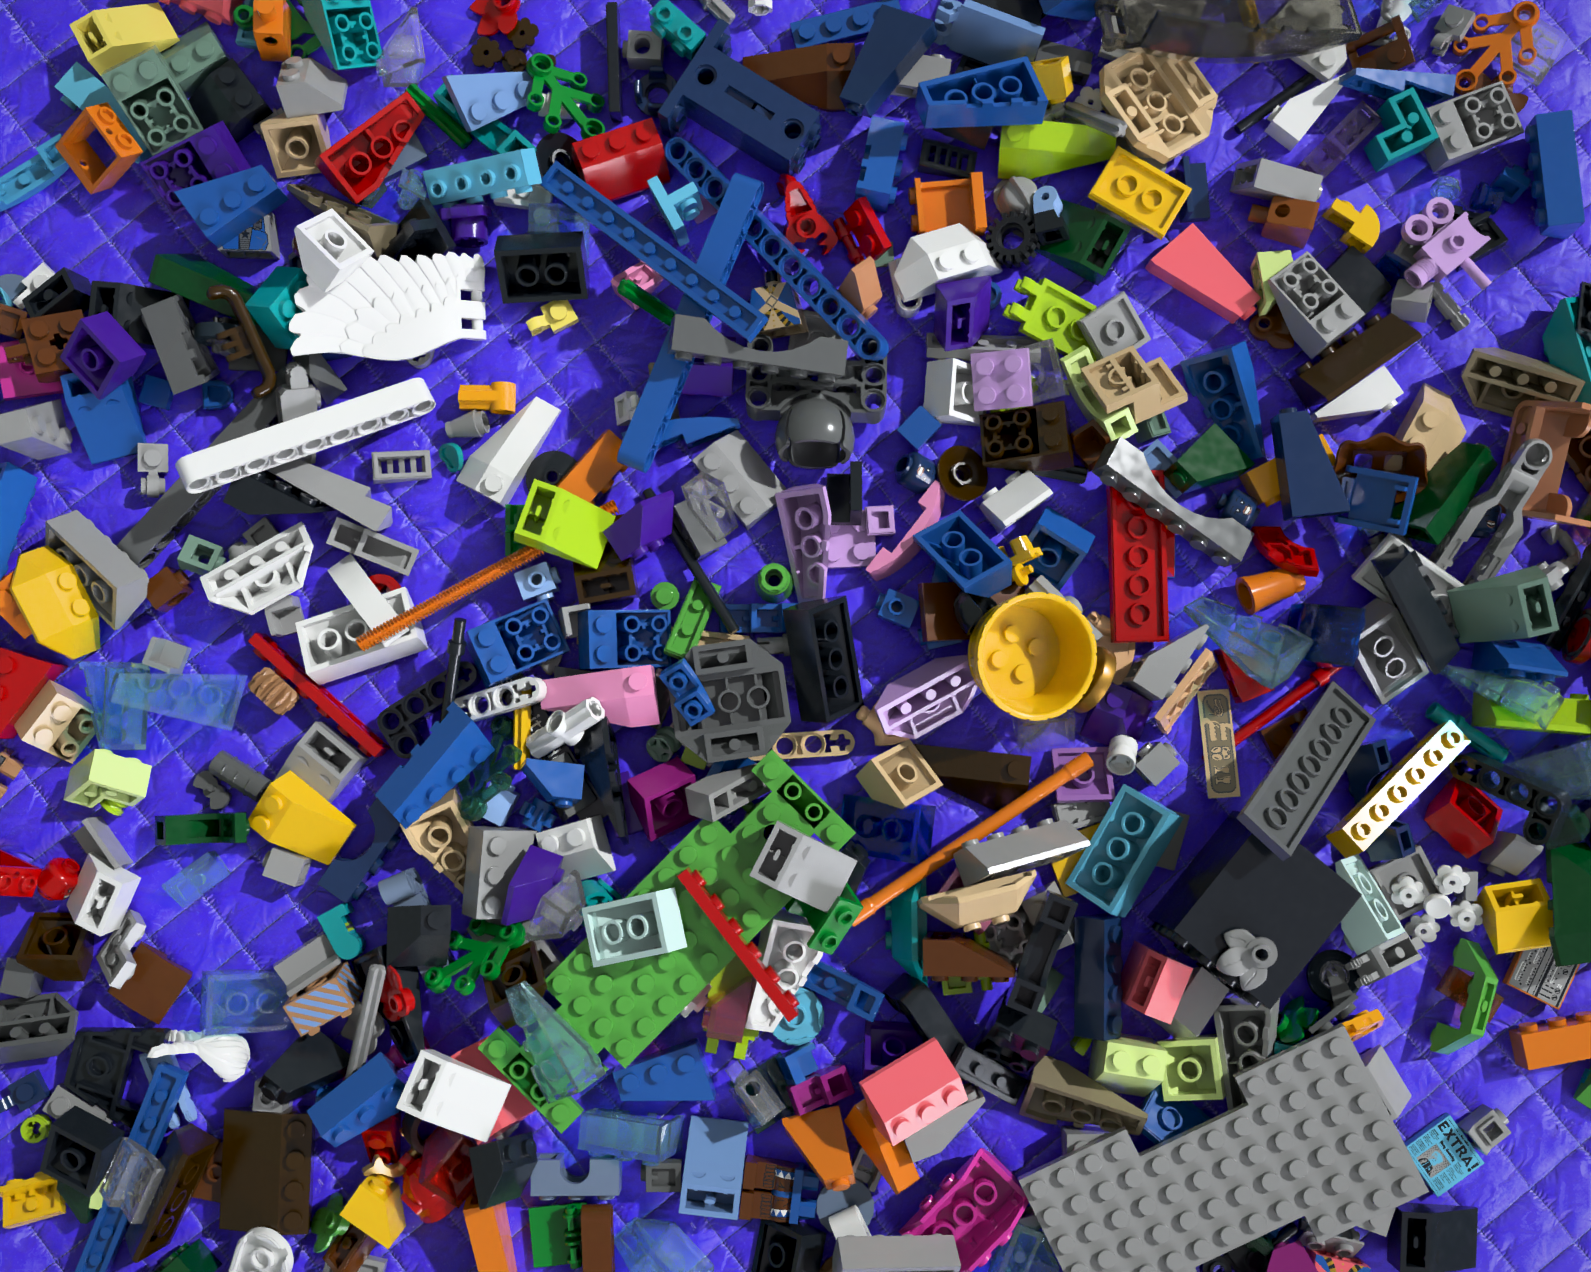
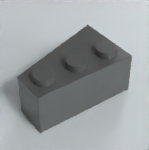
(181, 356)

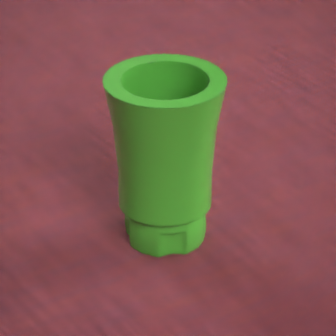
(777, 593)

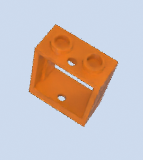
(76, 149)

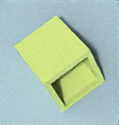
(1128, 1064)

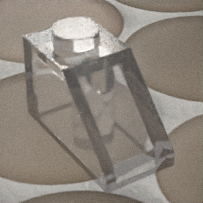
(710, 505)

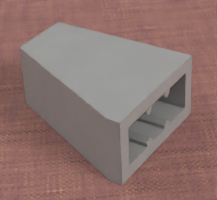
(1268, 178)

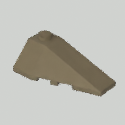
(369, 226)

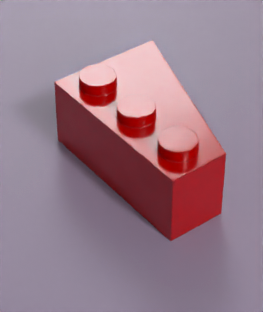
(20, 682)

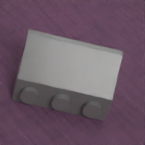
(745, 475)

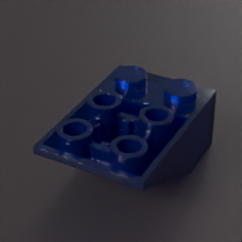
(1334, 632)

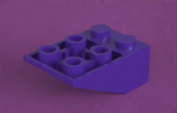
(193, 162)

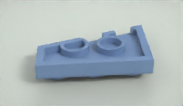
(487, 96)

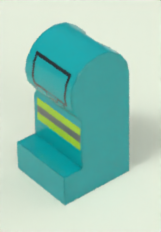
(341, 931)

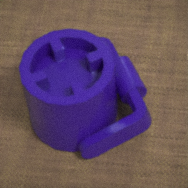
(468, 224)

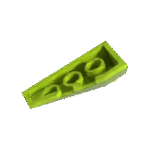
(1050, 148)

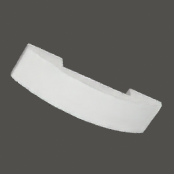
(364, 595)

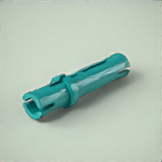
(1478, 739)

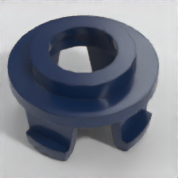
(654, 79)

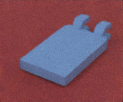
(985, 32)

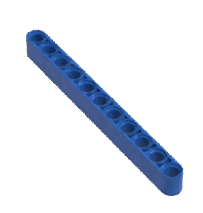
(786, 256)
(669, 374)

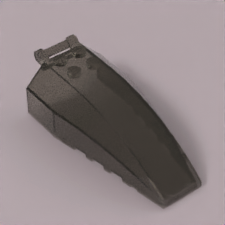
(1227, 28)

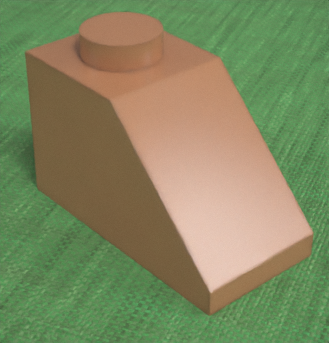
(862, 288)

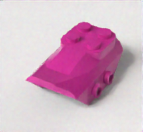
(975, 1206)

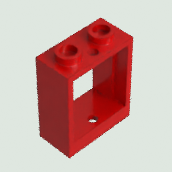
(17, 876)

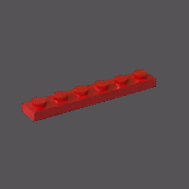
(326, 702)
(747, 952)

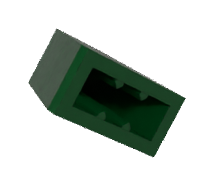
(1208, 462)

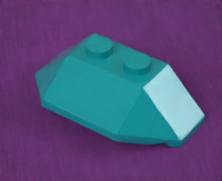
(1566, 347)
(907, 930)

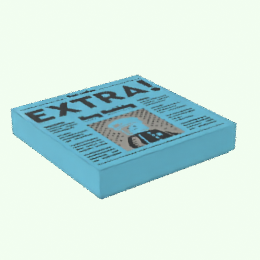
(1443, 1154)

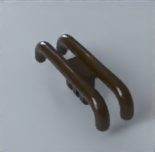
(244, 338)

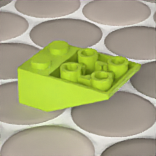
(563, 525)

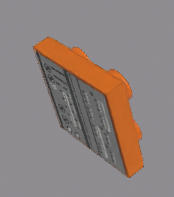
(1537, 976)

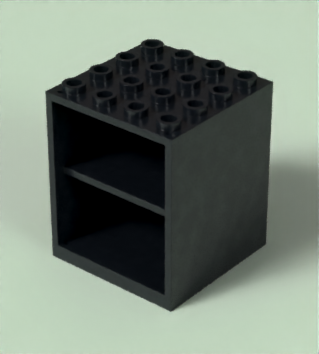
(1247, 887)

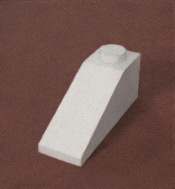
(1300, 112)
(1364, 398)

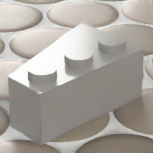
(36, 430)

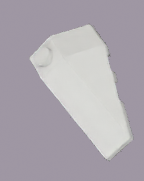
(504, 458)

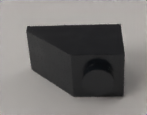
(59, 294)

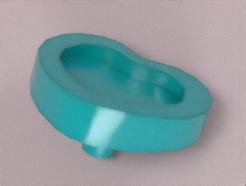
(452, 456)

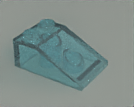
(243, 1002)

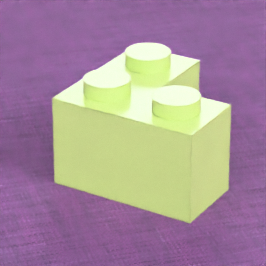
(107, 777)

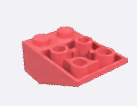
(1153, 982)

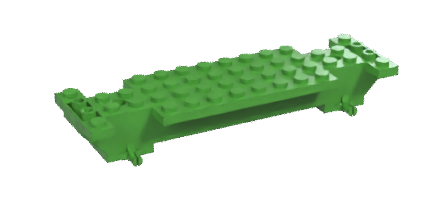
(636, 999)

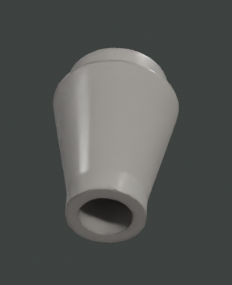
(468, 425)

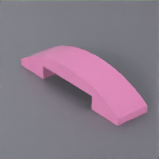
(887, 563)

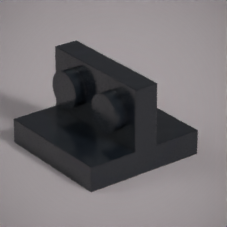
(420, 234)

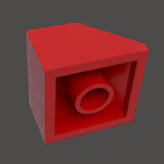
(1464, 817)

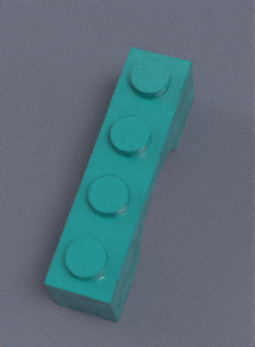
(493, 136)

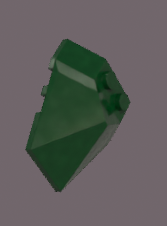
(1570, 876)

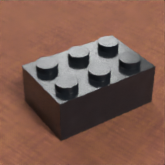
(542, 267)

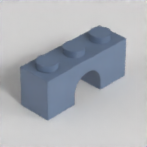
(552, 1178)

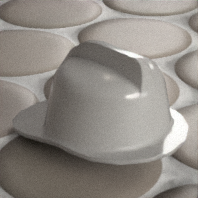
(1015, 195)

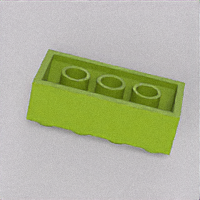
(1571, 718)

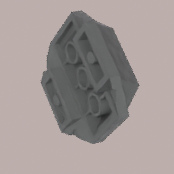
(761, 709)

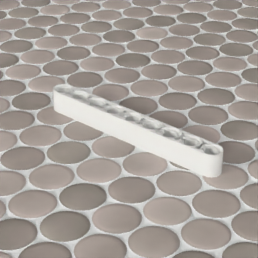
(304, 435)

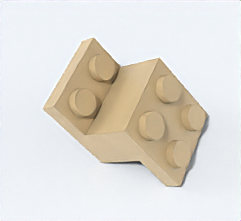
(1130, 382)

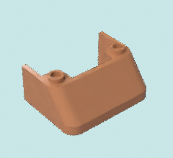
(1556, 425)

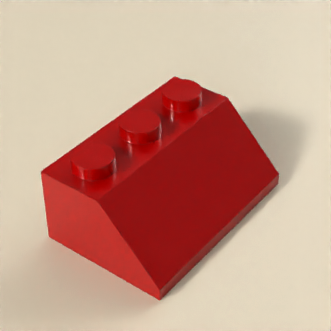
(622, 160)

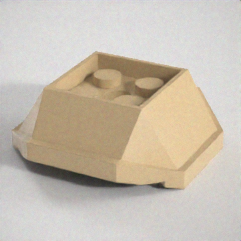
(1161, 101)

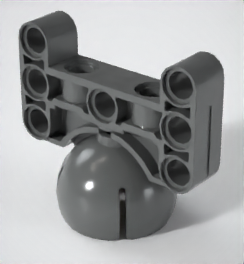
(817, 413)

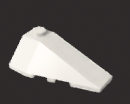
(786, 950)

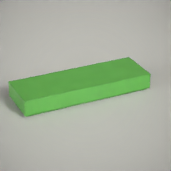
(690, 622)

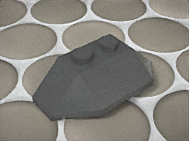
(35, 1027)

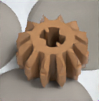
(273, 691)

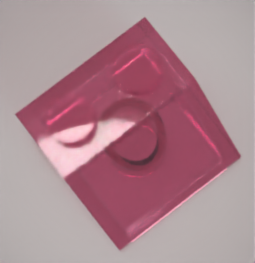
(728, 1012)

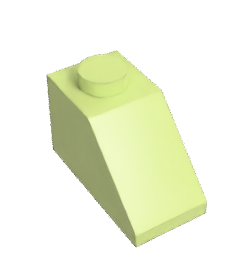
(1262, 269)

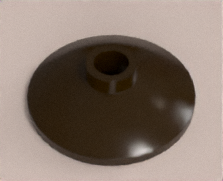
(970, 470)

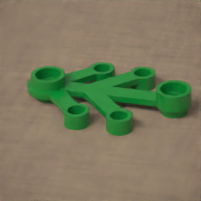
(298, 28)
(542, 71)
(506, 938)

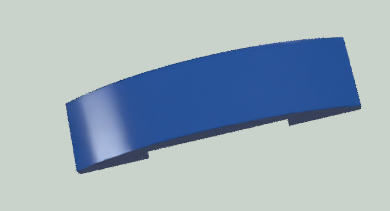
(845, 990)

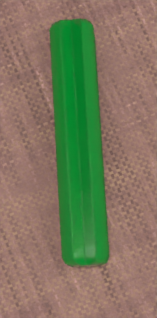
(439, 117)
(646, 301)

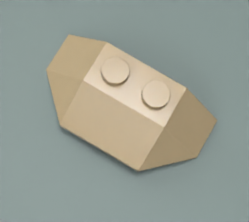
(1431, 422)
(979, 902)

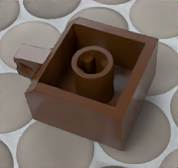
(41, 343)

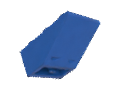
(106, 426)
(623, 638)
(515, 643)
(1517, 660)

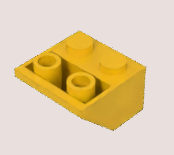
(1516, 915)

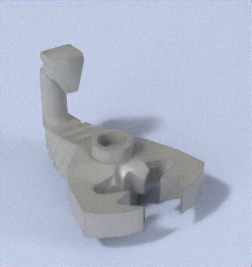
(1556, 570)

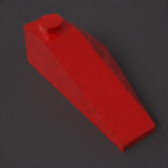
(366, 154)

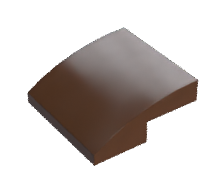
(153, 984)

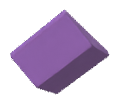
(1092, 785)

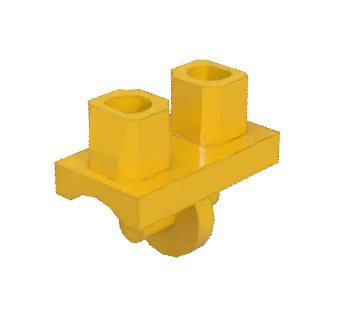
(1023, 553)

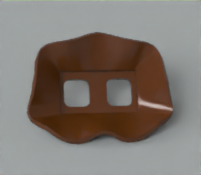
(1379, 446)

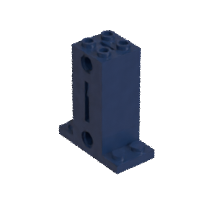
(741, 107)

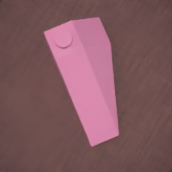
(624, 694)

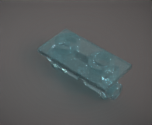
(412, 188)

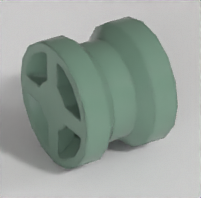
(663, 744)

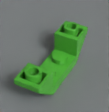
(1481, 992)

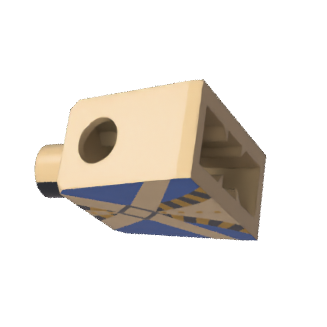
(780, 305)

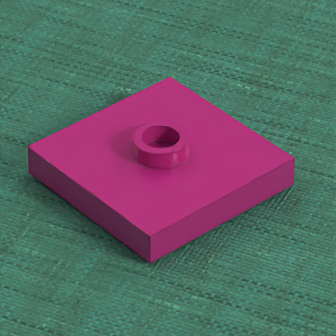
(20, 380)

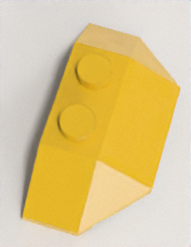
(55, 603)

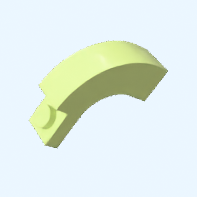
(1116, 423)

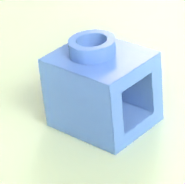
(538, 582)

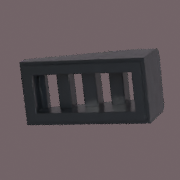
(932, 146)

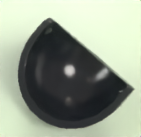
(970, 609)

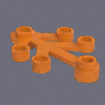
(1499, 44)

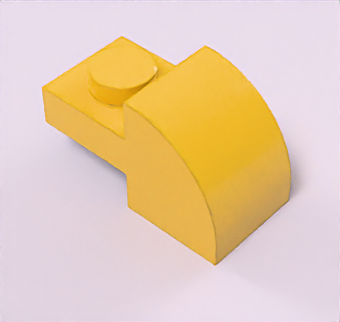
(1359, 226)

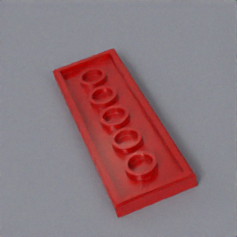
(1136, 571)

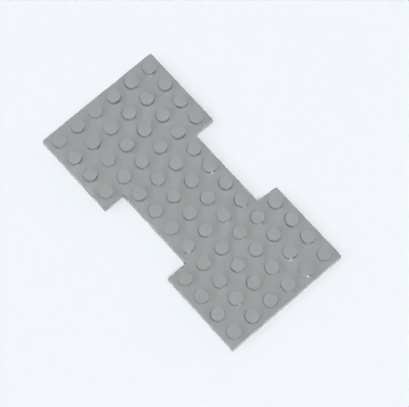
(1299, 1146)

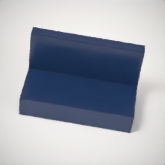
(1196, 206)

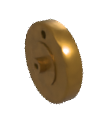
(1101, 680)

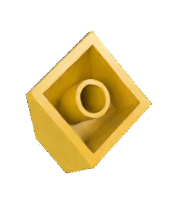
(377, 1209)

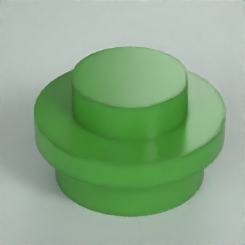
(664, 596)

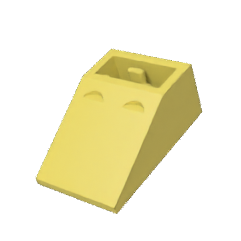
(122, 32)

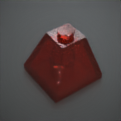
(447, 1165)

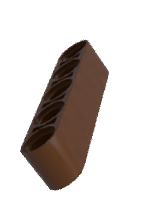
(597, 1238)

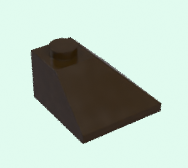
(57, 947)
(519, 966)

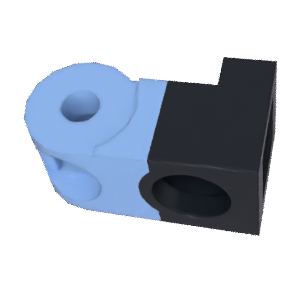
(1047, 209)

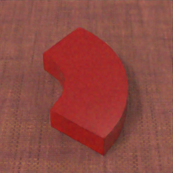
(1284, 552)

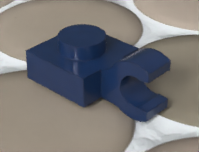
(25, 1092)

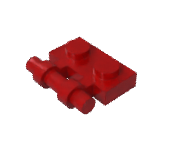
(867, 230)

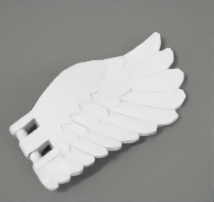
(392, 308)

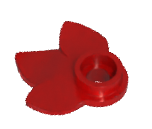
(496, 16)
(395, 999)

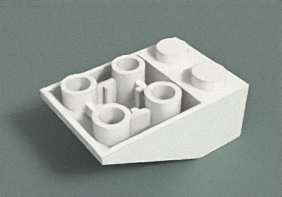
(453, 1095)

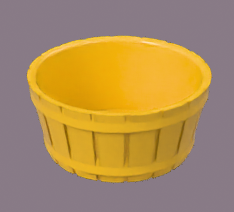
(1033, 655)

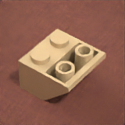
(57, 722)

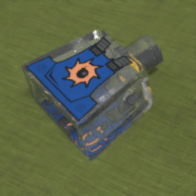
(763, 1104)

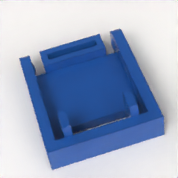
(1373, 499)

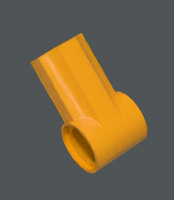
(496, 398)

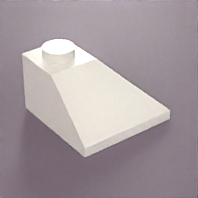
(330, 249)

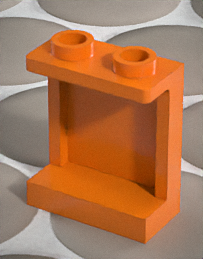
(948, 203)

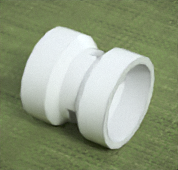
(1122, 755)

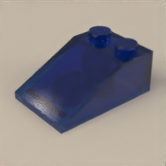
(888, 830)

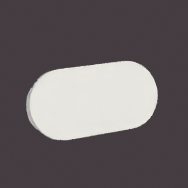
(262, 1251)

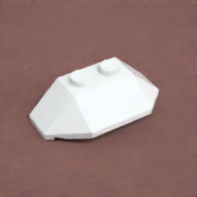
(940, 258)
(262, 572)

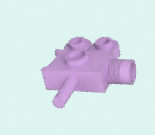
(1444, 249)

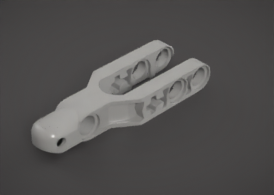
(1512, 490)

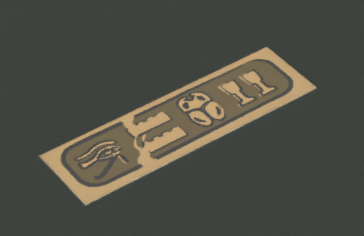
(1218, 743)

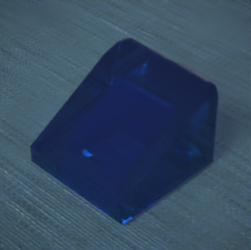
(1392, 266)

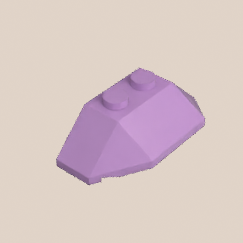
(926, 697)

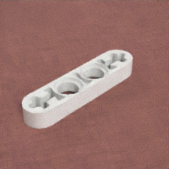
(494, 698)

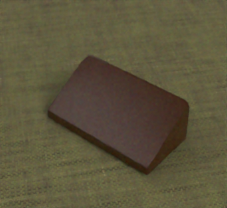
(349, 1250)

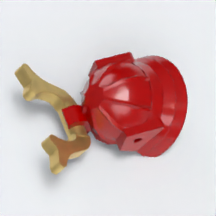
(421, 1200)

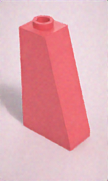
(1204, 275)

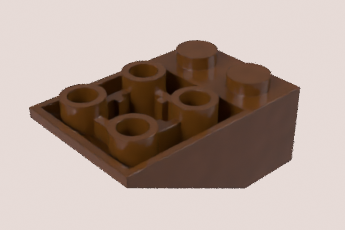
(956, 955)

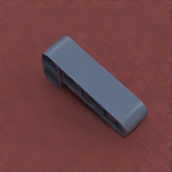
(407, 890)

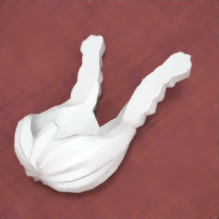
(224, 1053)

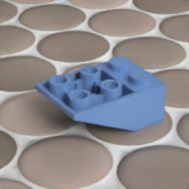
(713, 1167)

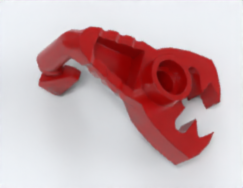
(802, 215)

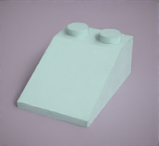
(1371, 917)
(634, 927)

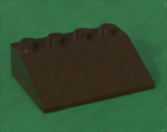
(267, 1170)

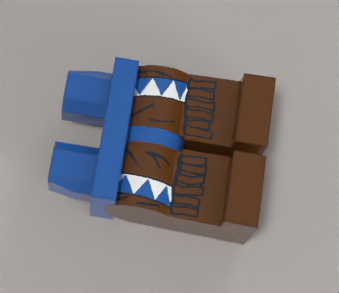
(774, 1190)

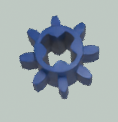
(537, 814)

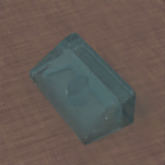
(196, 878)

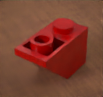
(384, 1139)

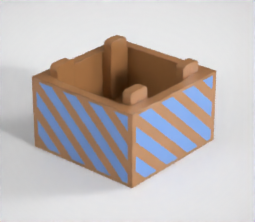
(324, 999)

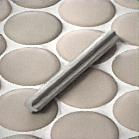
(366, 1018)

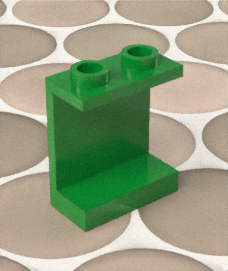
(830, 926)

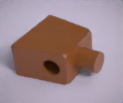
(1286, 219)

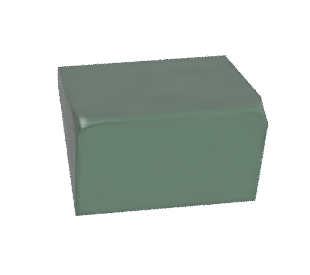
(1152, 428)

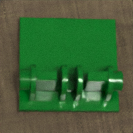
(556, 1235)

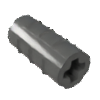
(239, 775)

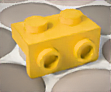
(31, 1200)

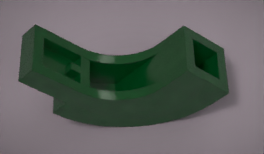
(201, 828)

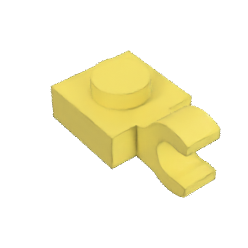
(556, 315)

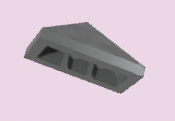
(321, 376)

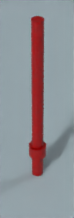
(1317, 679)

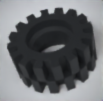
(1004, 227)

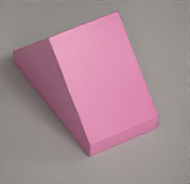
(641, 276)

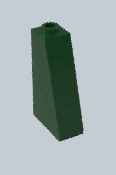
(191, 278)
(1448, 492)

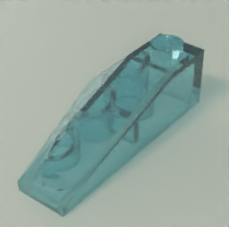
(560, 1055)

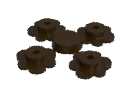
(514, 59)

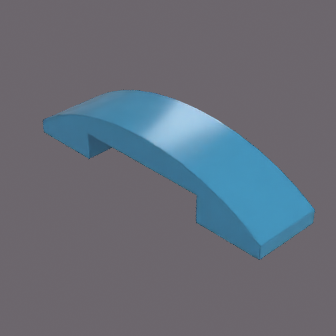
(32, 175)

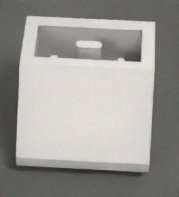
(101, 895)

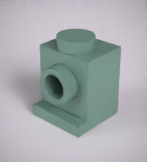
(197, 549)

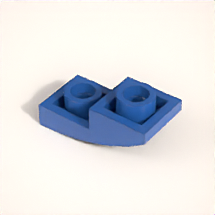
(689, 692)

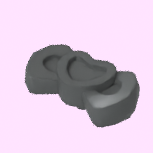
(213, 789)

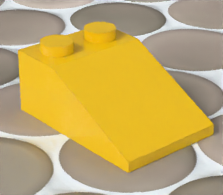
(300, 819)

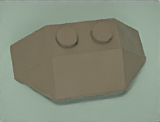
(1503, 379)

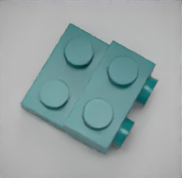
(676, 28)

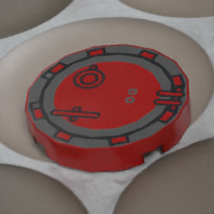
(1578, 644)

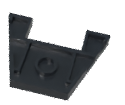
(102, 1064)

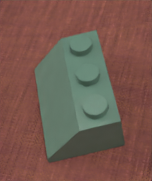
(195, 57)

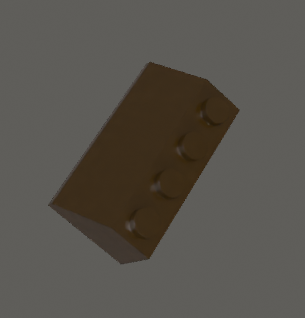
(1353, 359)
(185, 1163)

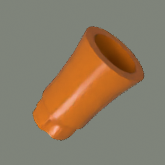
(1267, 588)

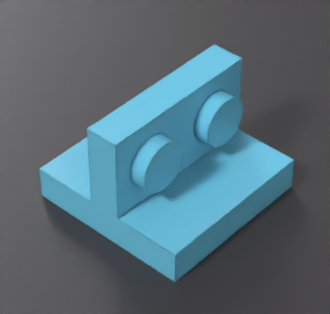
(677, 206)

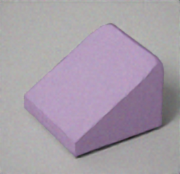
(880, 520)

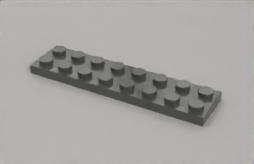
(1306, 771)

